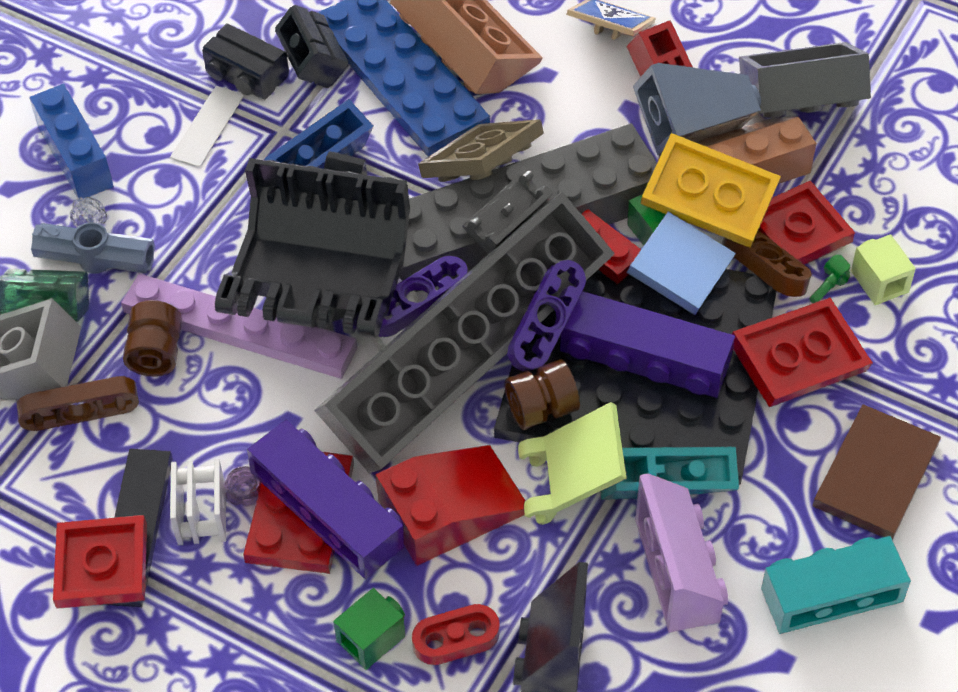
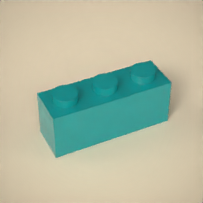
(834, 584)

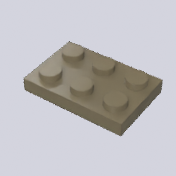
(481, 150)

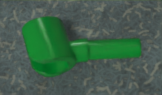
(838, 271)

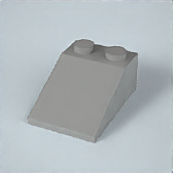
(36, 349)

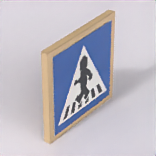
(611, 16)

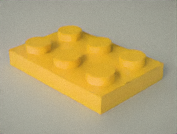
(710, 190)

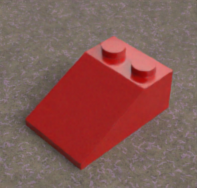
(449, 499)

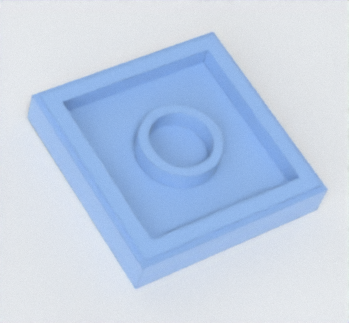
(681, 263)

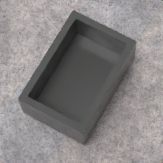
(809, 77)

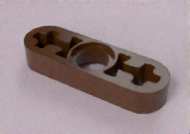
(772, 265)
(101, 398)

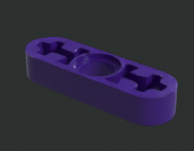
(426, 281)
(550, 284)

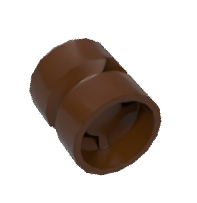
(152, 338)
(542, 394)

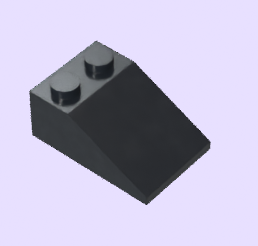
(554, 636)

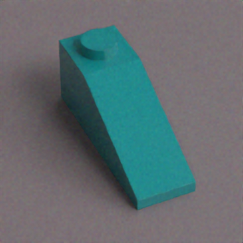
(694, 468)

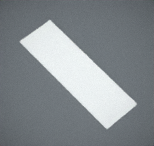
(207, 126)

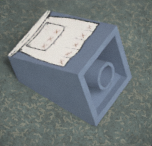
(694, 102)

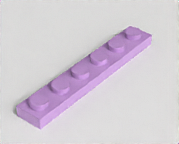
(295, 344)

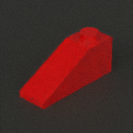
(657, 45)

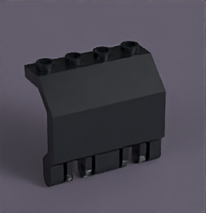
(319, 246)

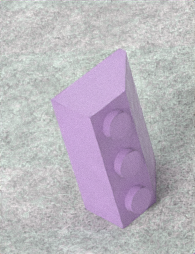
(678, 555)

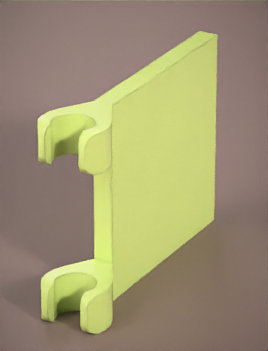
(580, 461)

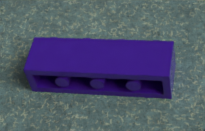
(648, 344)
(327, 498)

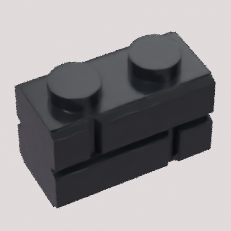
(311, 46)
(245, 61)

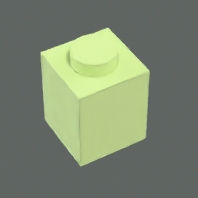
(882, 269)

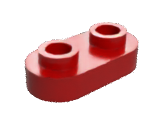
(454, 633)

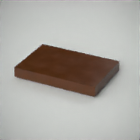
(876, 472)

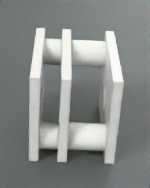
(194, 527)

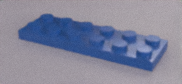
(404, 73)

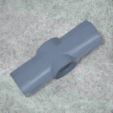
(93, 247)

